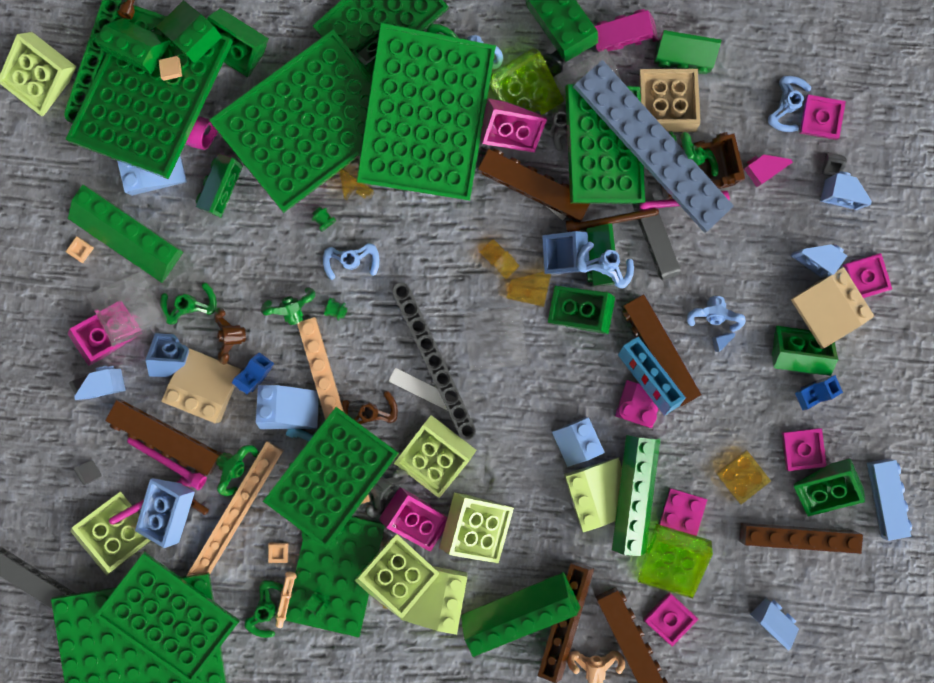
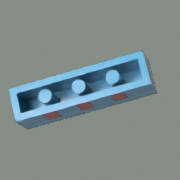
(651, 376)

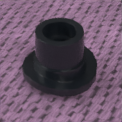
(554, 62)

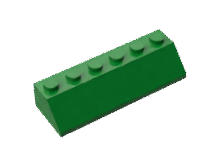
(123, 233)
(636, 495)
(519, 614)

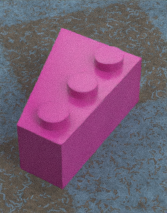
(626, 31)

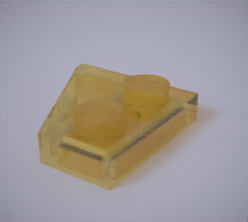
(530, 289)

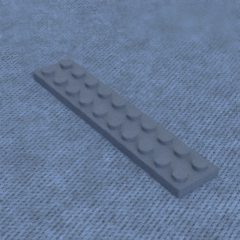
(653, 146)

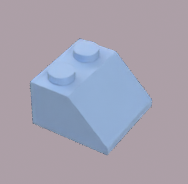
(845, 192)
(821, 259)
(101, 383)
(578, 442)
(776, 623)

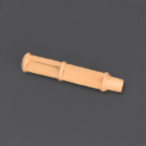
(285, 597)

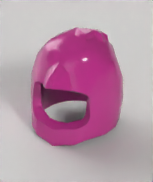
(197, 139)

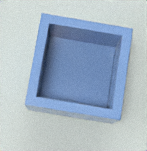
(562, 250)

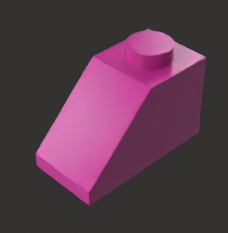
(765, 167)

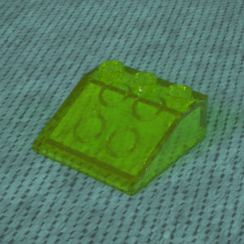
(526, 83)
(675, 561)

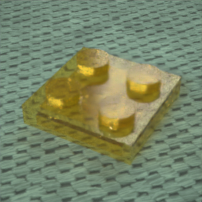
(743, 477)

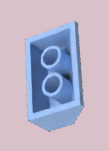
(164, 512)

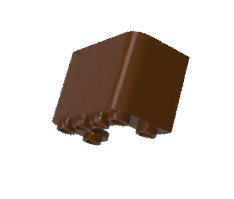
(728, 160)

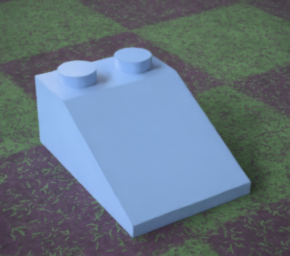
(139, 181)
(286, 408)

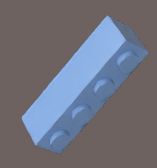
(889, 499)

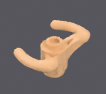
(595, 665)

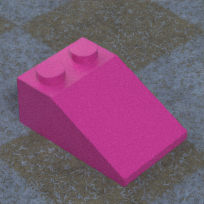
(511, 126)
(92, 340)
(414, 519)

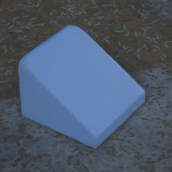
(722, 340)

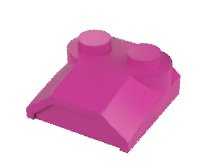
(636, 405)

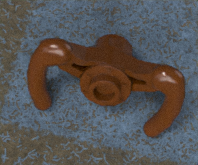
(228, 335)
(369, 411)

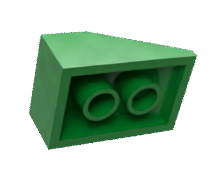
(189, 31)
(582, 309)
(830, 488)

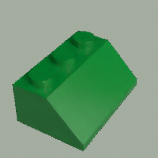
(247, 43)
(132, 44)
(686, 51)
(219, 185)
(603, 240)
(799, 351)

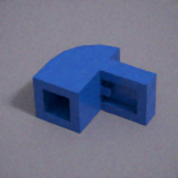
(253, 374)
(818, 391)

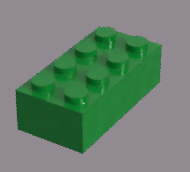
(564, 25)

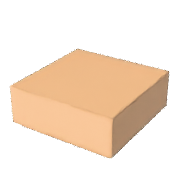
(170, 68)
(79, 249)
(277, 552)

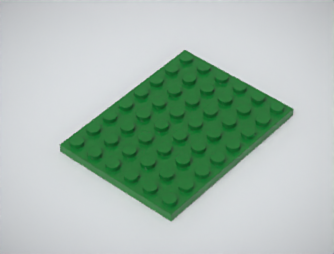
(425, 112)
(140, 115)
(300, 121)
(100, 655)

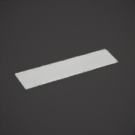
(419, 388)

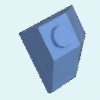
(165, 355)

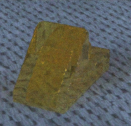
(349, 185)
(499, 258)

